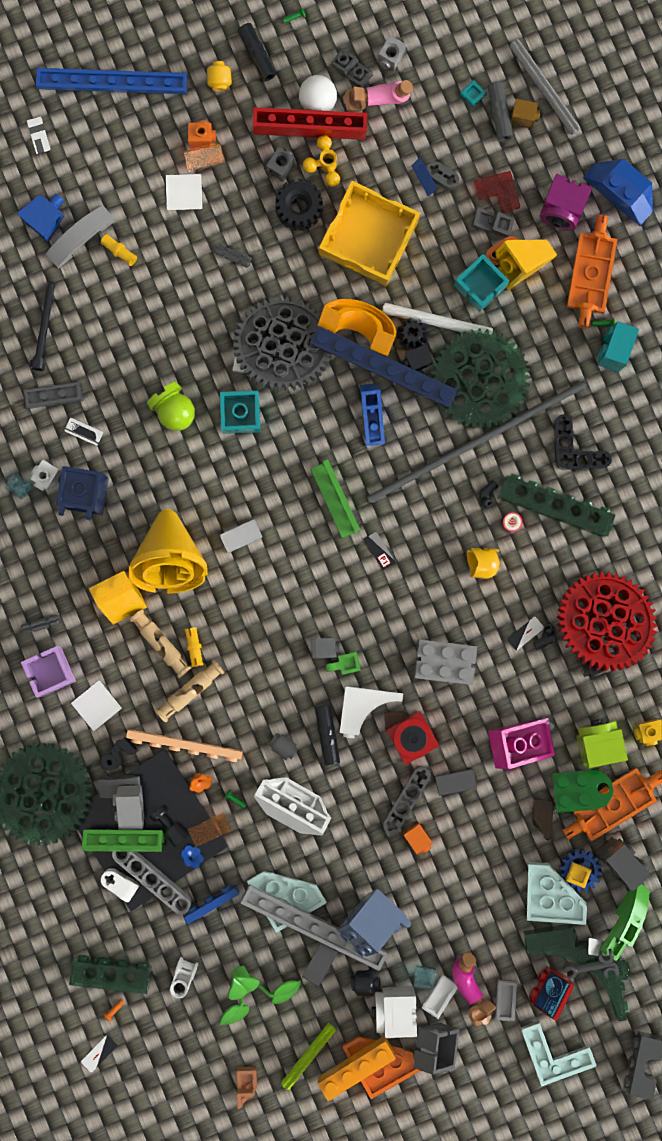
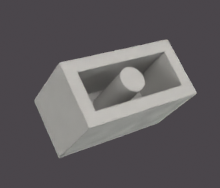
(129, 807)

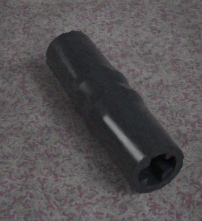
(257, 52)
(327, 735)

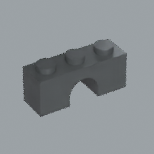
(646, 1048)

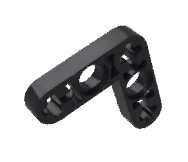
(569, 450)

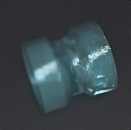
(18, 486)

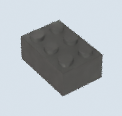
(622, 863)

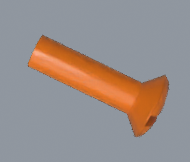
(113, 1010)

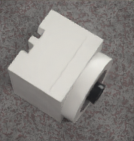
(395, 1012)

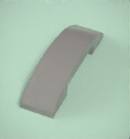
(78, 235)

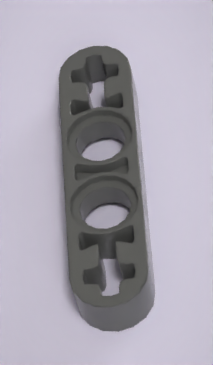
(409, 801)

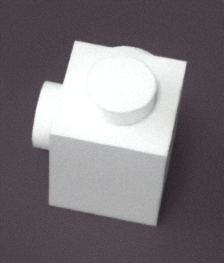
(45, 475)

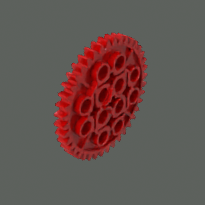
(634, 604)

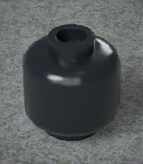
(365, 983)

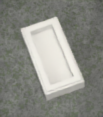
(440, 996)

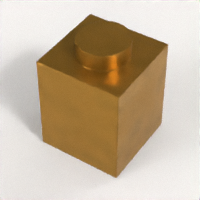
(524, 113)

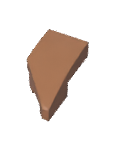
(246, 1084)

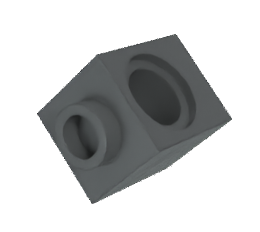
(277, 171)

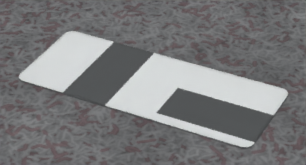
(38, 135)

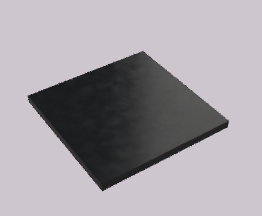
(165, 787)

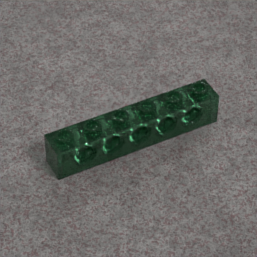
(600, 527)

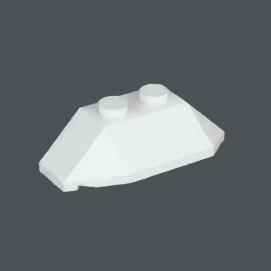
(293, 805)

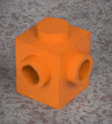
(200, 134)

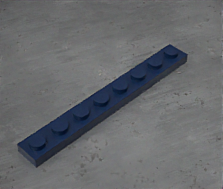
(383, 366)

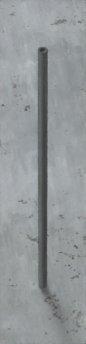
(475, 442)

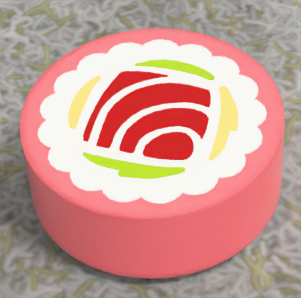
(512, 522)

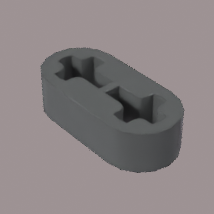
(445, 172)

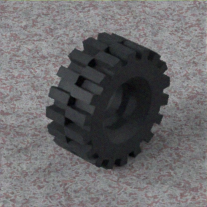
(302, 191)

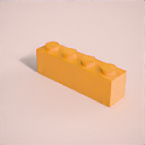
(356, 1068)

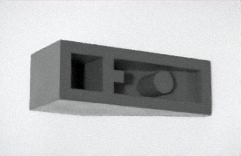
(324, 648)

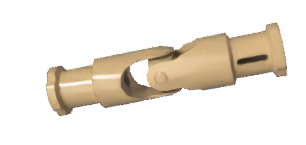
(163, 646)
(187, 693)

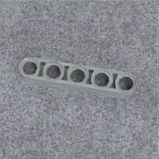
(155, 888)

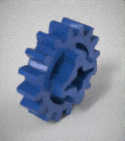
(584, 861)

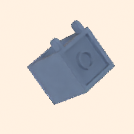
(372, 923)

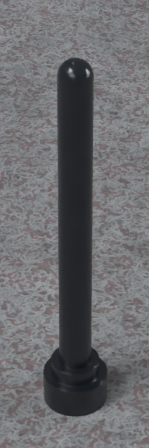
(38, 361)

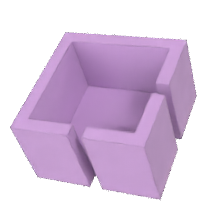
(51, 671)

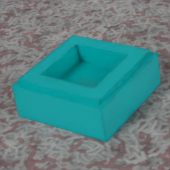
(473, 93)

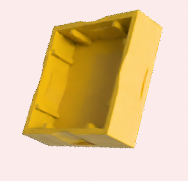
(369, 233)

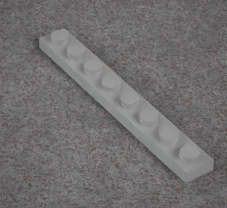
(306, 924)

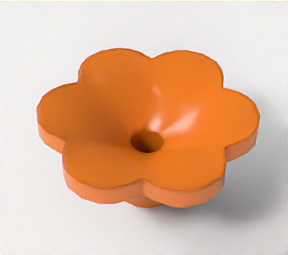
(200, 782)

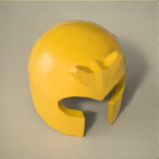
(483, 562)

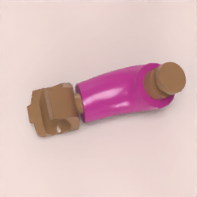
(464, 979)

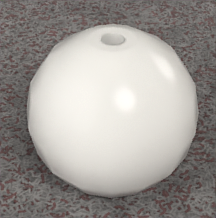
(317, 93)

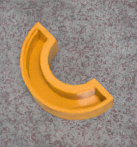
(361, 318)

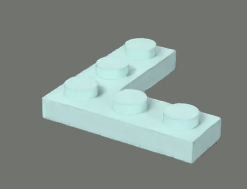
(557, 1068)

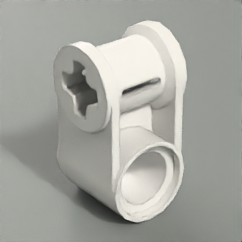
(121, 885)
(184, 974)

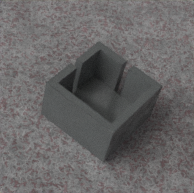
(436, 1048)

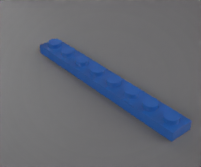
(111, 81)

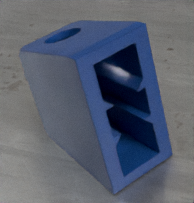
(43, 215)

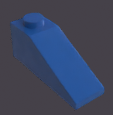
(372, 414)

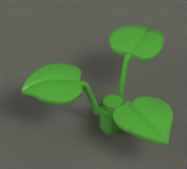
(243, 984)

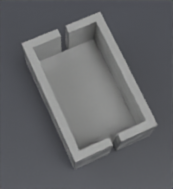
(445, 662)

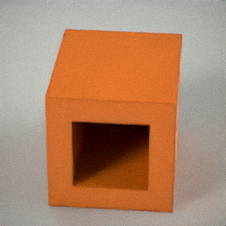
(418, 838)

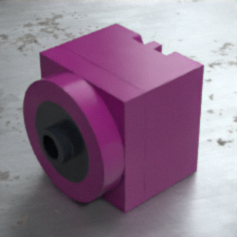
(564, 203)

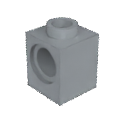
(394, 46)

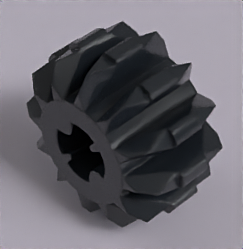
(412, 327)

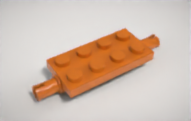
(592, 272)
(630, 796)

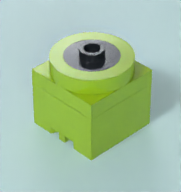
(601, 743)

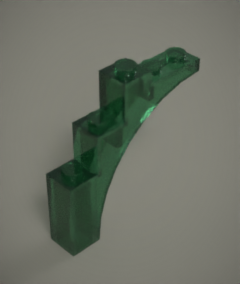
(560, 942)

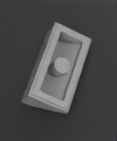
(241, 536)

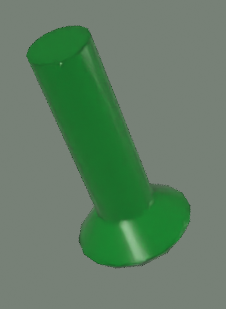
(301, 13)
(604, 322)
(229, 795)

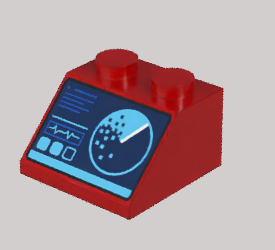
(551, 992)

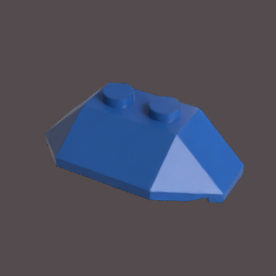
(623, 187)

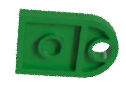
(579, 791)

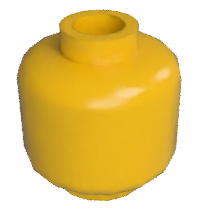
(219, 76)

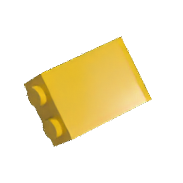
(118, 597)

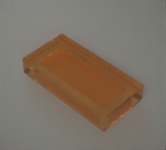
(204, 156)
(209, 829)

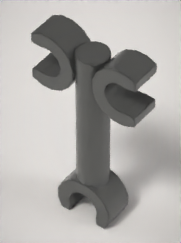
(604, 962)

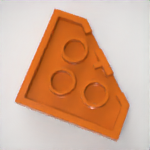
(390, 1074)

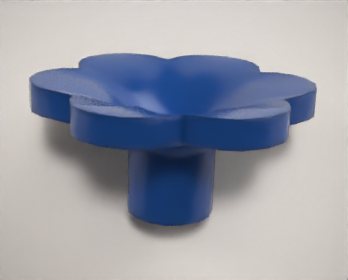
(191, 856)

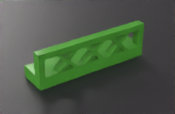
(335, 499)
(123, 840)

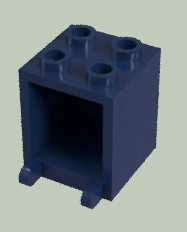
(82, 491)

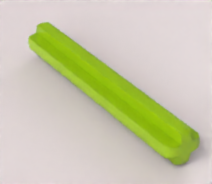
(308, 1056)

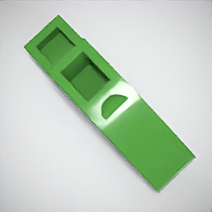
(627, 928)

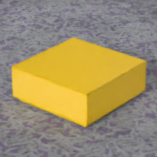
(578, 875)

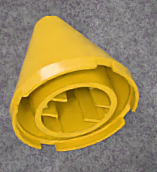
(168, 558)

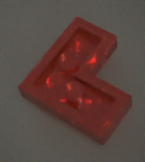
(500, 186)

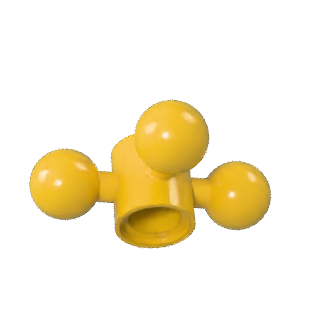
(310, 164)

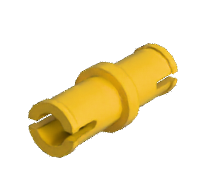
(118, 249)
(194, 647)

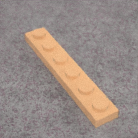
(176, 743)

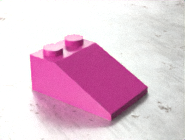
(521, 743)

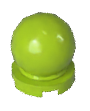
(174, 409)

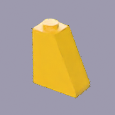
(522, 258)

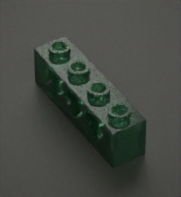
(80, 977)

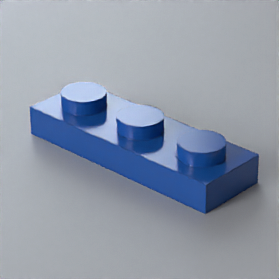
(211, 903)

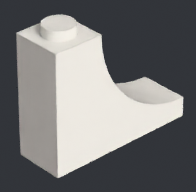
(358, 704)

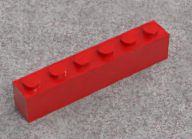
(309, 123)

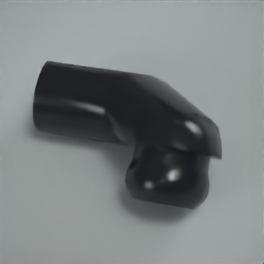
(485, 494)
(547, 637)

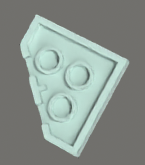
(294, 891)
(552, 897)

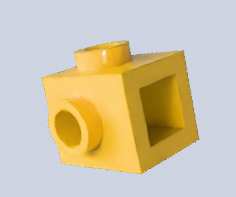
(649, 732)

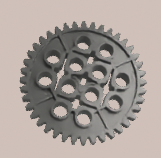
(252, 355)

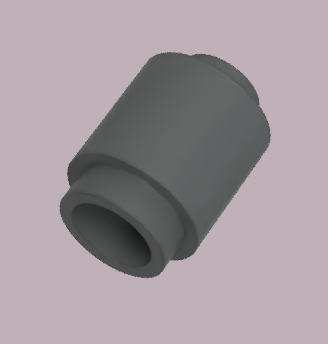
(283, 746)

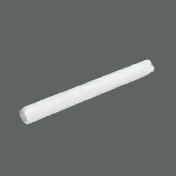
(432, 319)

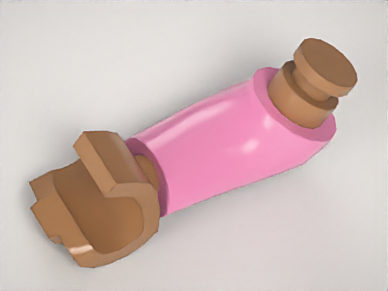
(382, 94)

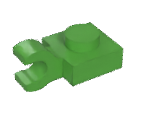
(347, 664)

